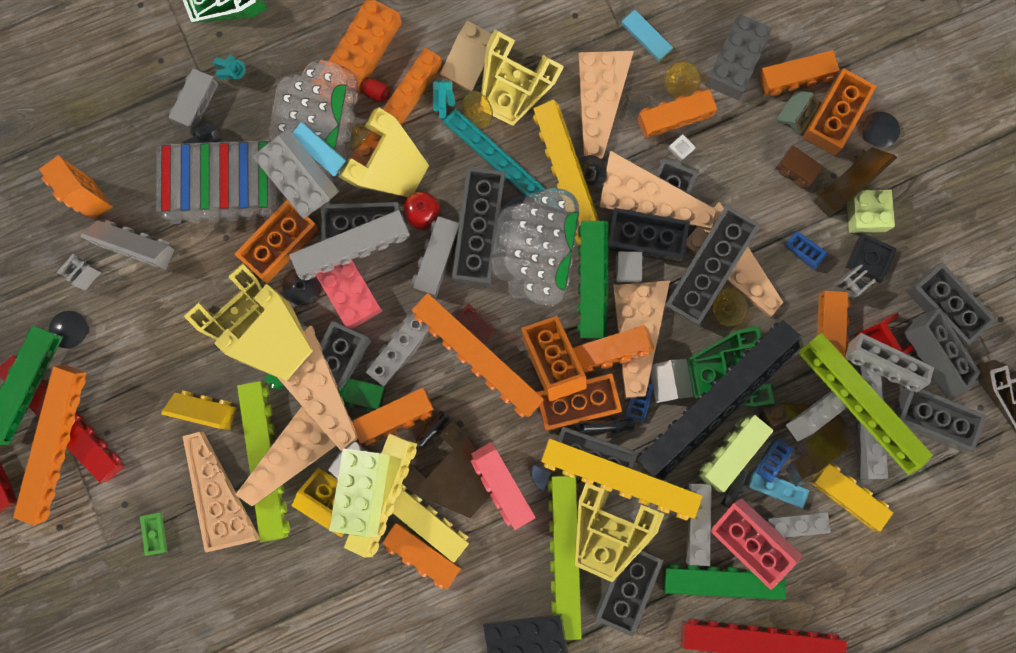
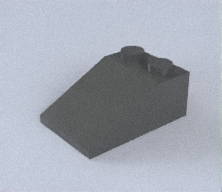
(677, 173)
(343, 351)

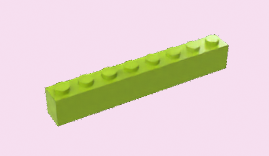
(865, 404)
(259, 439)
(566, 574)

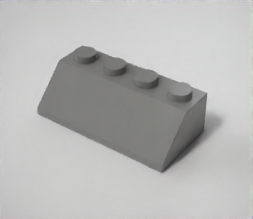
(129, 244)

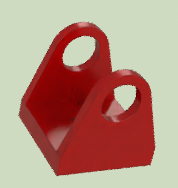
(882, 333)

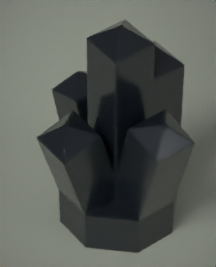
(204, 134)

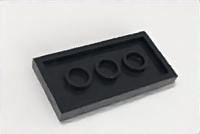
(526, 635)

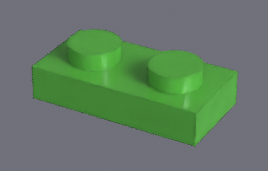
(153, 534)

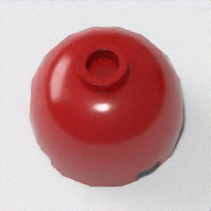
(421, 210)

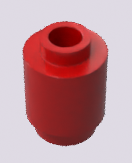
(375, 90)

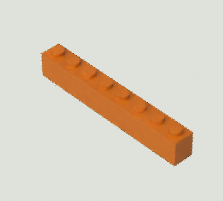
(403, 99)
(481, 359)
(49, 444)

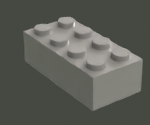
(295, 173)

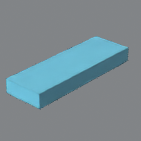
(646, 35)
(319, 149)
(779, 489)

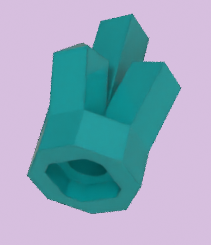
(229, 68)
(441, 93)

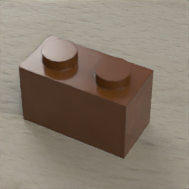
(799, 167)

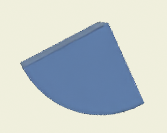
(540, 476)

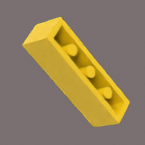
(853, 498)

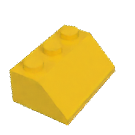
(200, 410)
(317, 498)

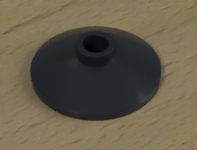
(593, 164)
(304, 295)

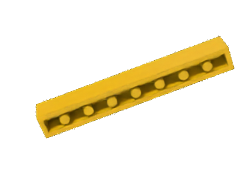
(564, 159)
(621, 478)

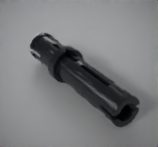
(613, 426)

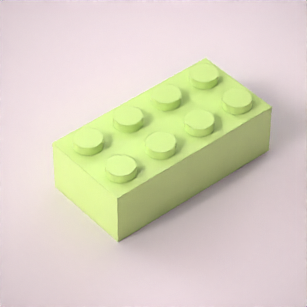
(734, 453)
(359, 493)

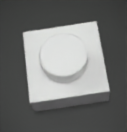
(681, 147)

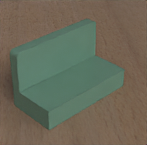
(799, 110)

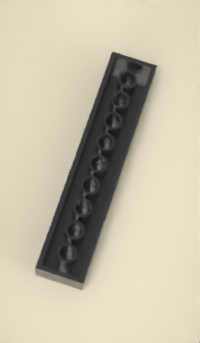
(721, 400)

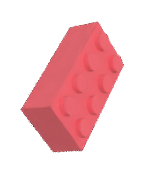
(349, 294)
(499, 481)
(756, 543)

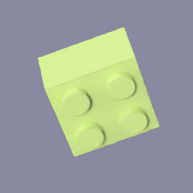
(871, 211)

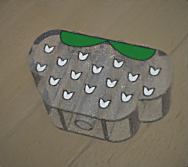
(321, 100)
(536, 246)

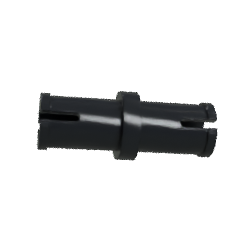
(432, 429)
(734, 489)

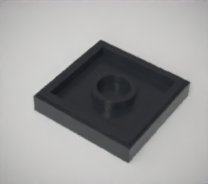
(872, 255)

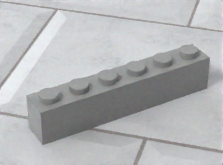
(349, 245)
(870, 452)

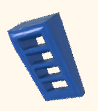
(809, 245)
(644, 402)
(782, 451)

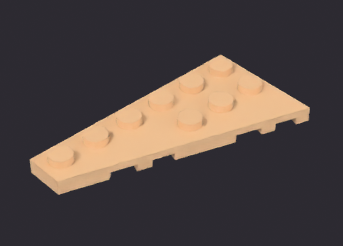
(601, 87)
(642, 191)
(746, 276)
(638, 306)
(318, 394)
(292, 452)
(218, 508)

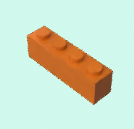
(798, 73)
(676, 113)
(833, 318)
(614, 349)
(421, 555)

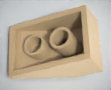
(467, 57)

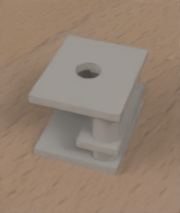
(628, 267)
(79, 274)
(854, 282)

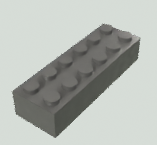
(477, 226)
(712, 265)

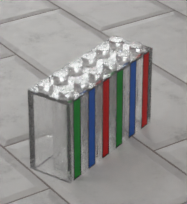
(213, 183)

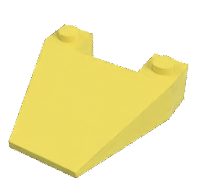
(511, 86)
(394, 165)
(236, 314)
(273, 341)
(606, 541)

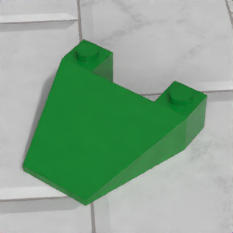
(221, 10)
(717, 358)

